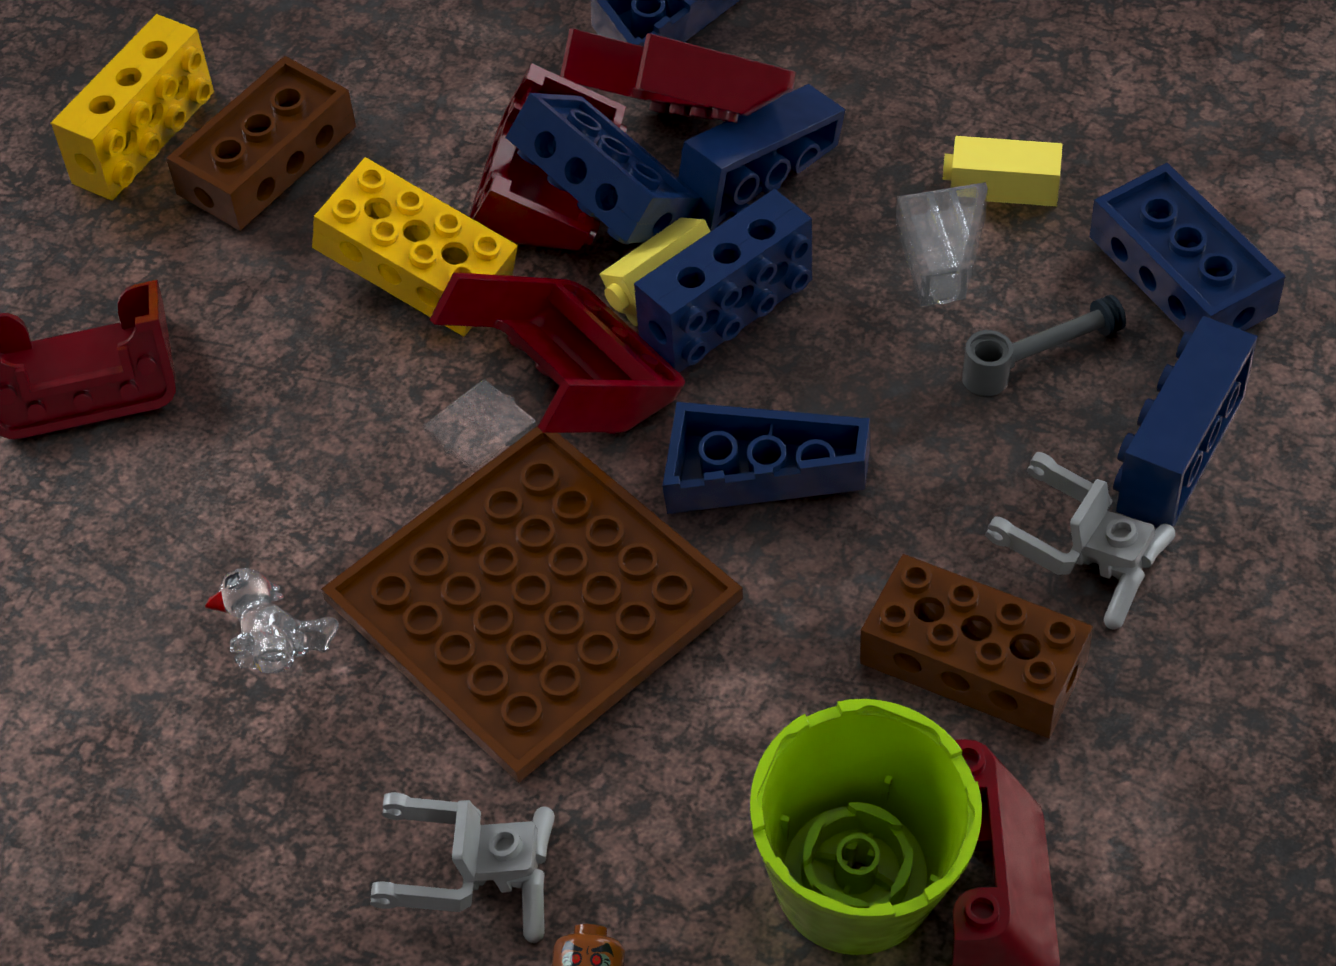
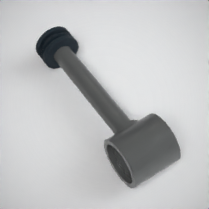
(992, 354)

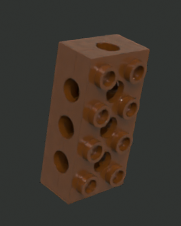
(261, 142)
(975, 645)

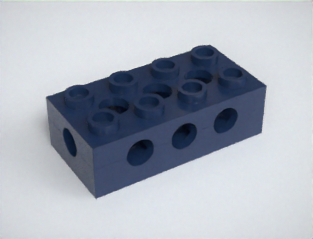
(600, 167)
(1185, 252)
(725, 280)

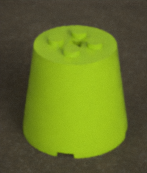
(870, 790)

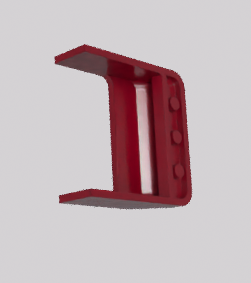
(675, 75)
(600, 363)

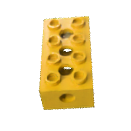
(133, 107)
(405, 238)

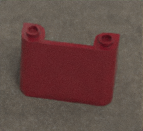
(516, 195)
(86, 372)
(1015, 917)

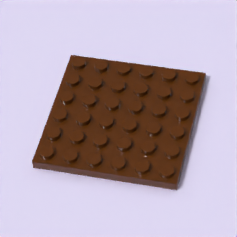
(532, 599)

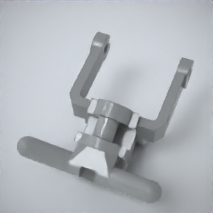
(1098, 536)
(481, 853)

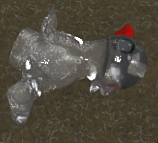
(268, 634)

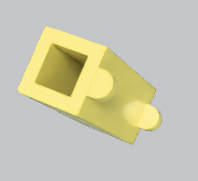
(1011, 168)
(622, 275)

